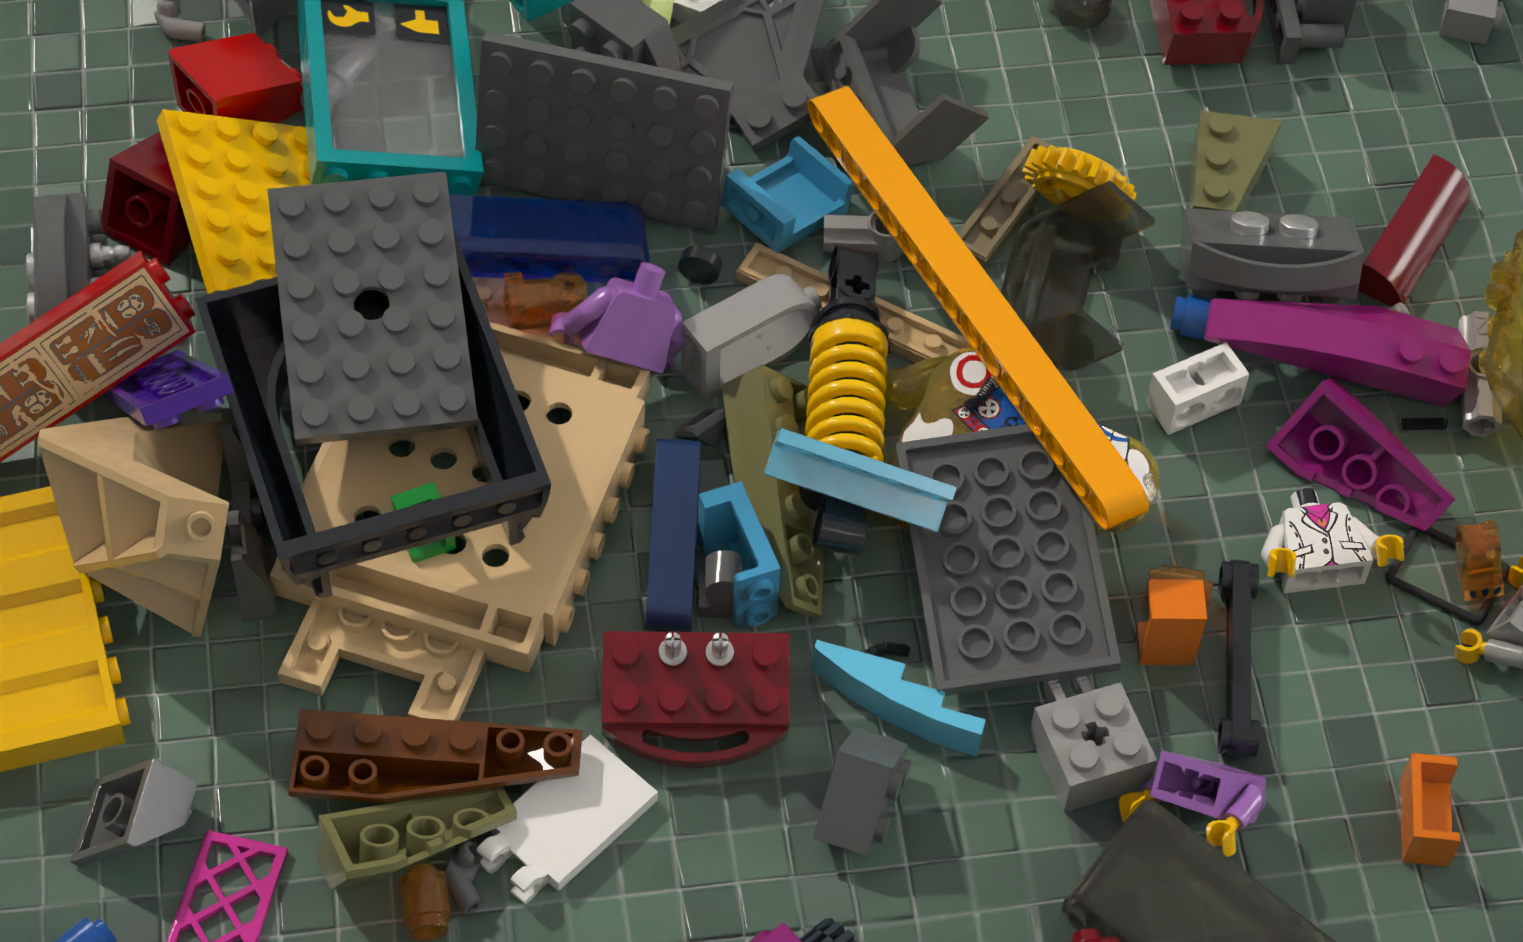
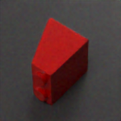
(235, 80)

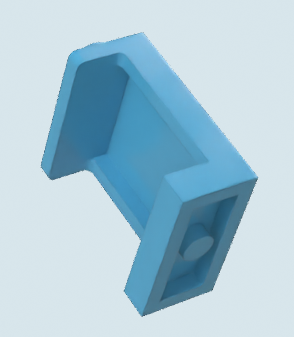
(789, 196)
(731, 523)

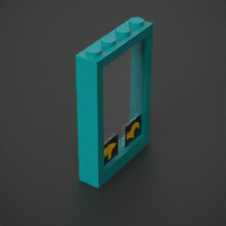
(388, 91)

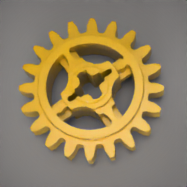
(1067, 172)

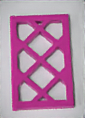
(201, 875)

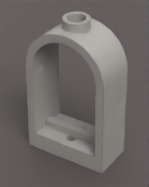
(747, 331)

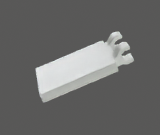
(568, 821)

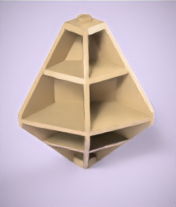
(143, 508)

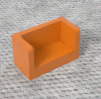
(1174, 622)
(1427, 810)

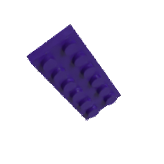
(169, 388)

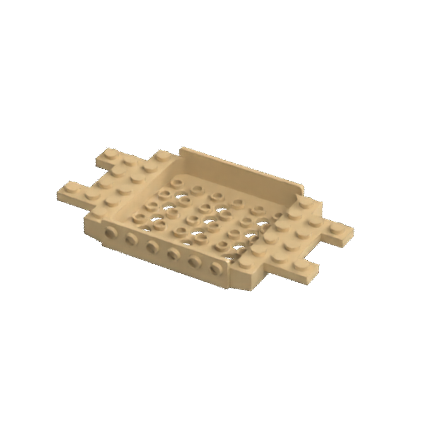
(452, 610)

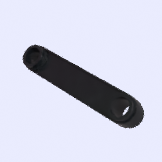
(1237, 733)

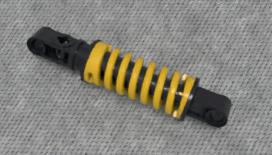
(847, 388)

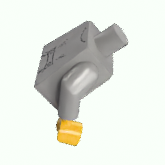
(1505, 633)

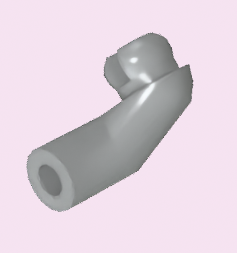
(175, 26)

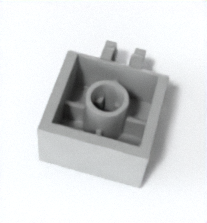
(1090, 743)

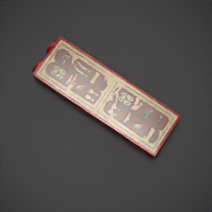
(87, 348)

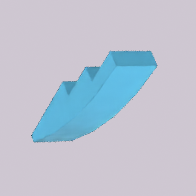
(880, 688)

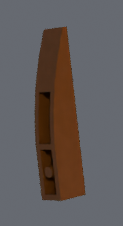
(421, 757)

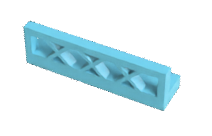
(858, 480)

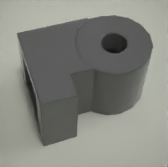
(717, 583)

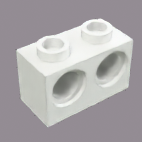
(1197, 388)

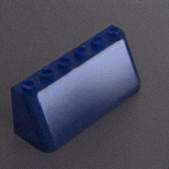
(549, 237)

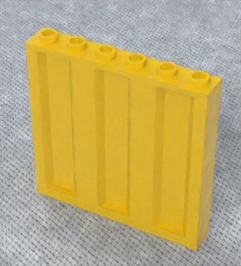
(52, 643)

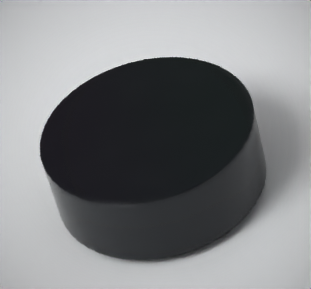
(700, 264)

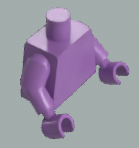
(627, 322)

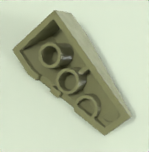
(388, 838)

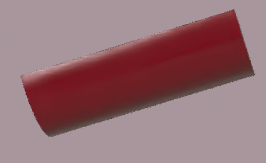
(1415, 233)

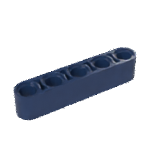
(673, 535)

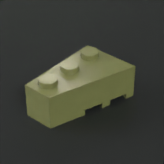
(1229, 159)

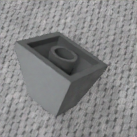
(133, 809)

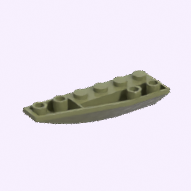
(755, 410)

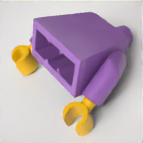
(1205, 788)

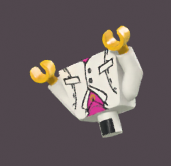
(1324, 546)

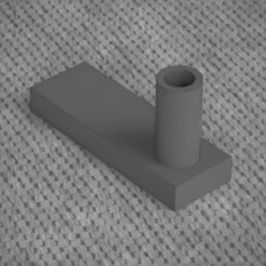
(1291, 35)

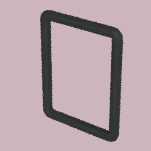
(1392, 571)

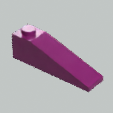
(1351, 451)

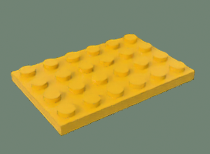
(223, 185)

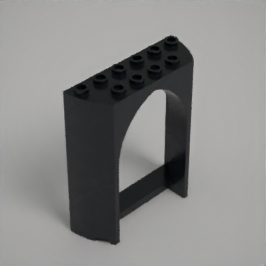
(250, 349)

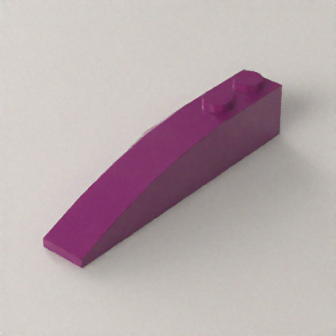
(1349, 343)

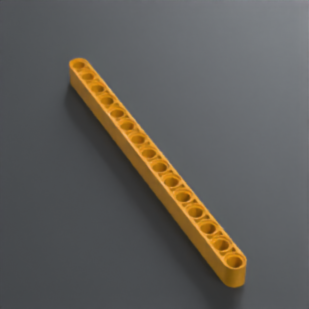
(980, 311)

